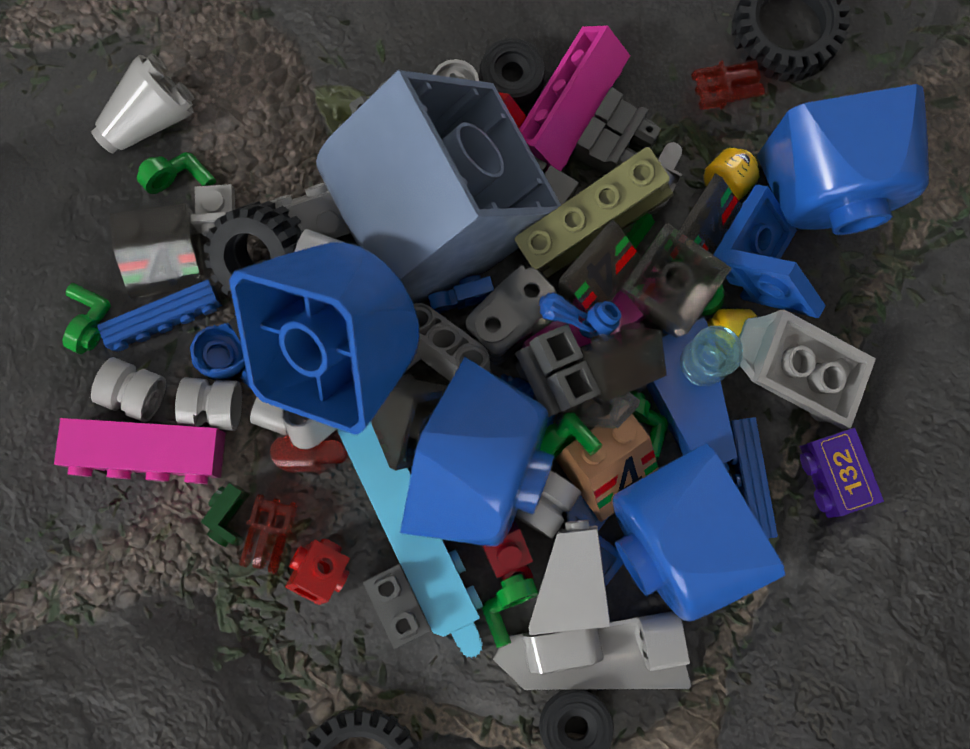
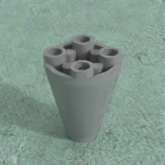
(142, 105)

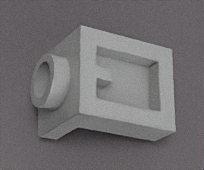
(211, 204)

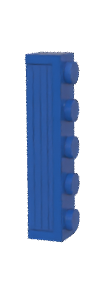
(159, 316)
(751, 474)

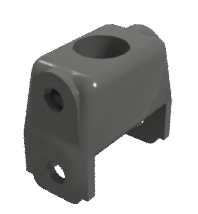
(509, 314)

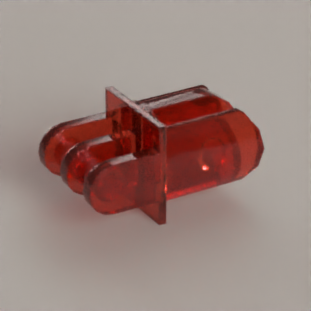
(729, 82)
(295, 459)
(267, 534)

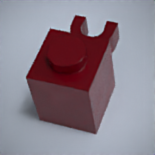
(510, 555)

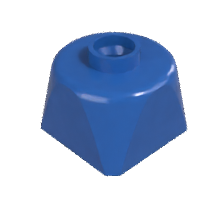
(849, 159)
(325, 332)
(477, 461)
(693, 536)

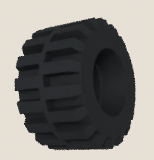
(229, 238)

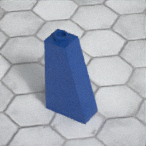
(692, 411)

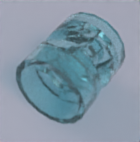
(711, 356)

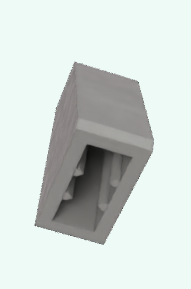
(573, 584)

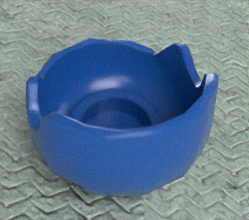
(217, 352)

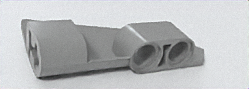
(626, 655)

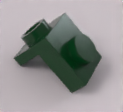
(223, 508)

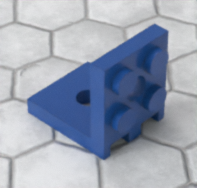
(755, 251)

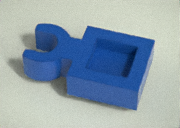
(469, 293)

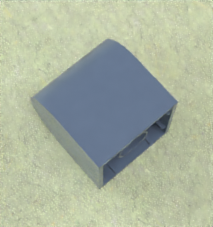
(434, 179)

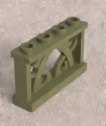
(619, 196)

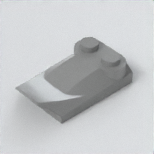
(806, 366)

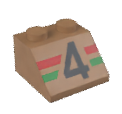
(620, 462)

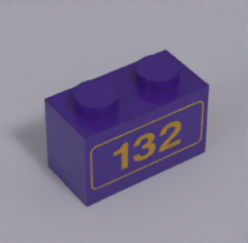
(840, 474)

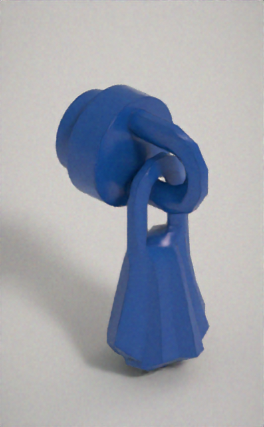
(602, 316)

